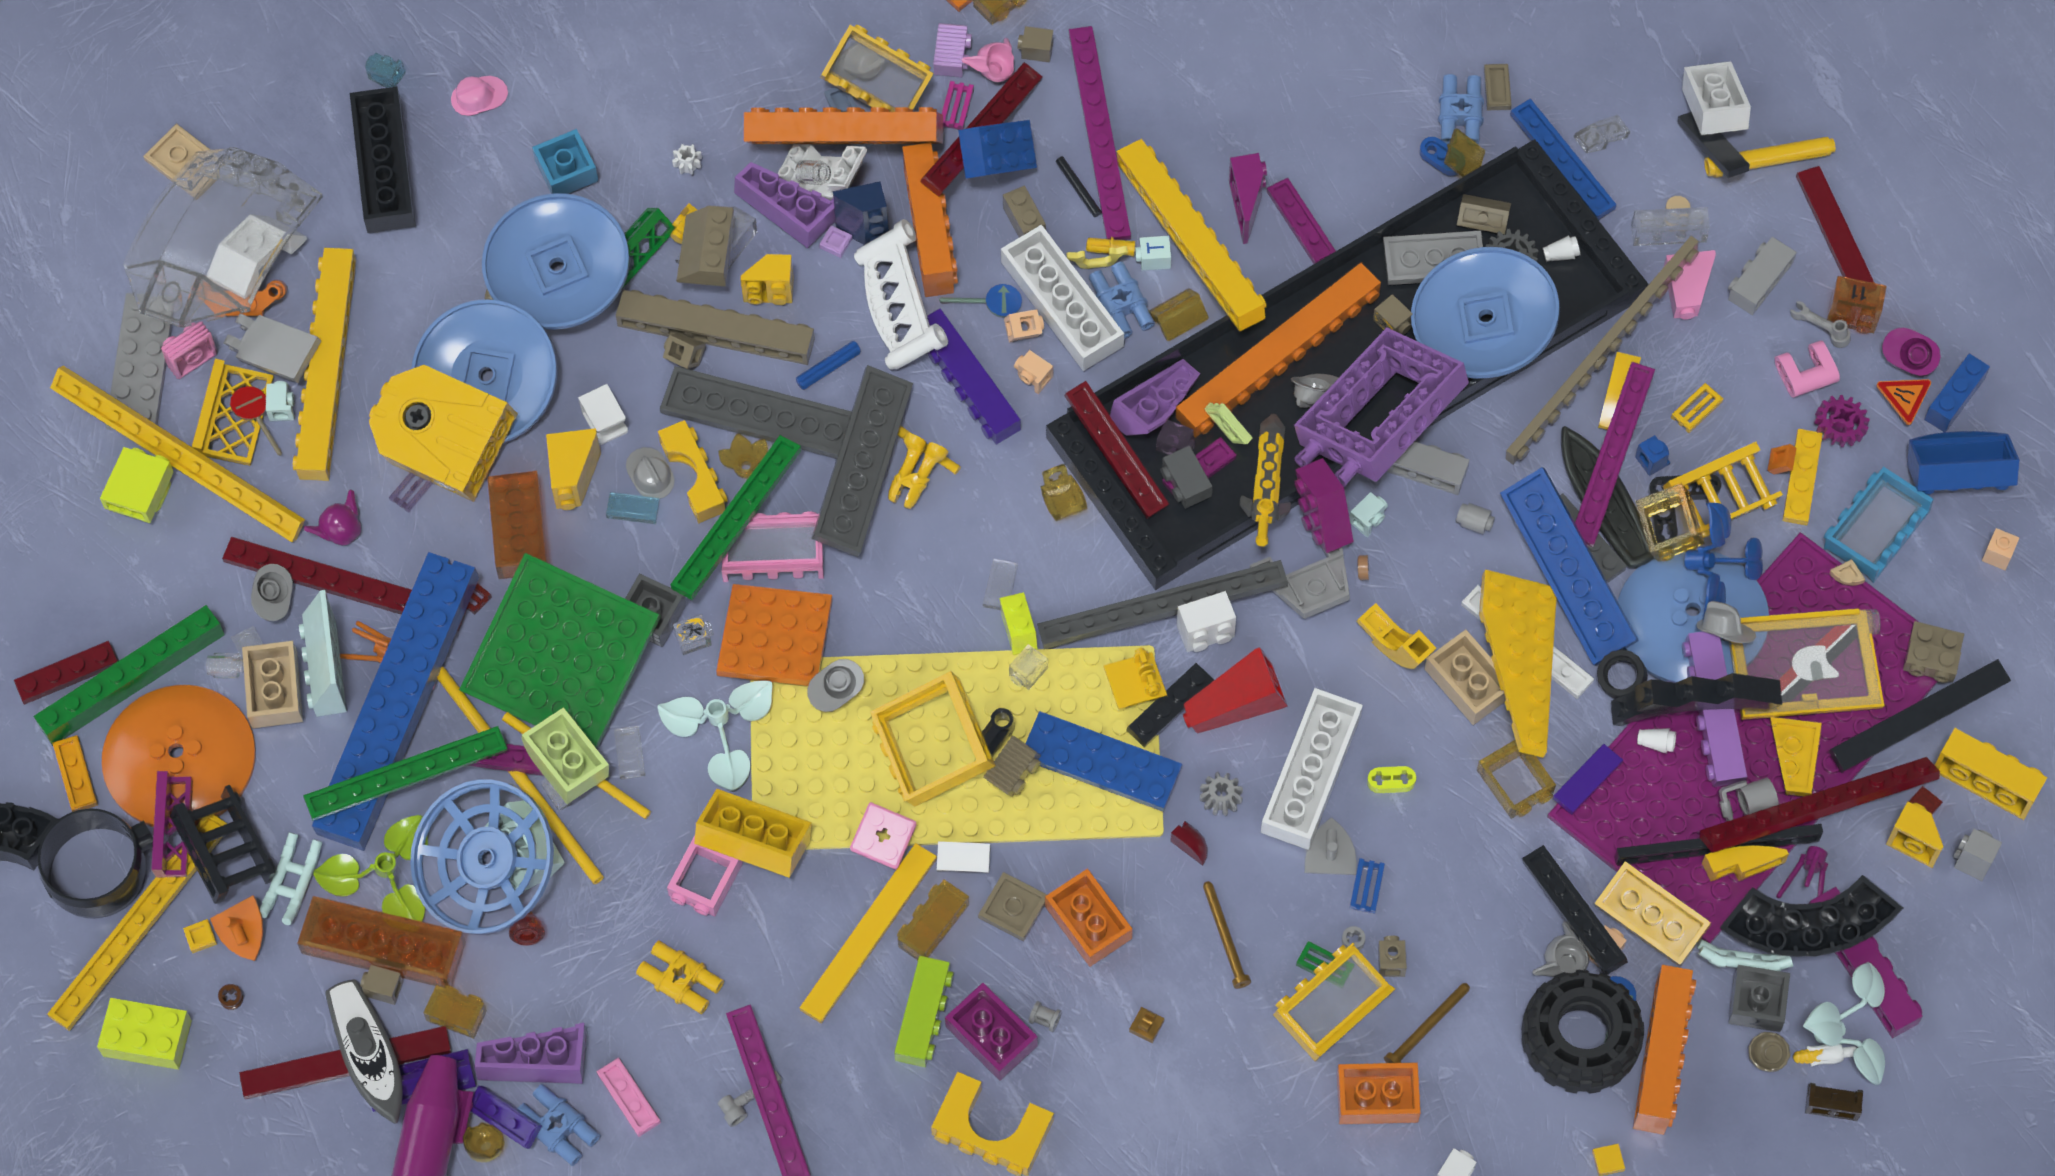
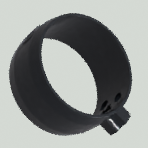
(86, 820)

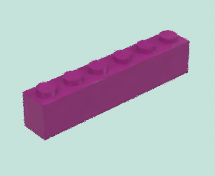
(1897, 1009)

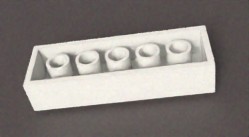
(1062, 297)
(1311, 769)

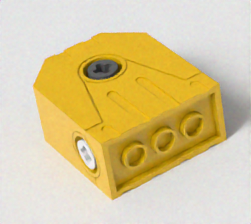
(440, 429)

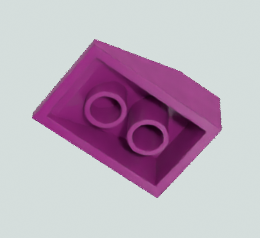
(1246, 186)

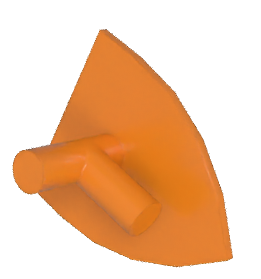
(241, 928)

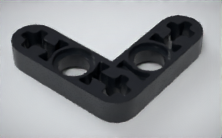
(1658, 522)

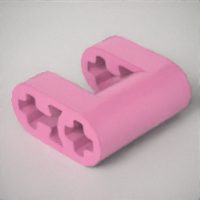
(1817, 377)

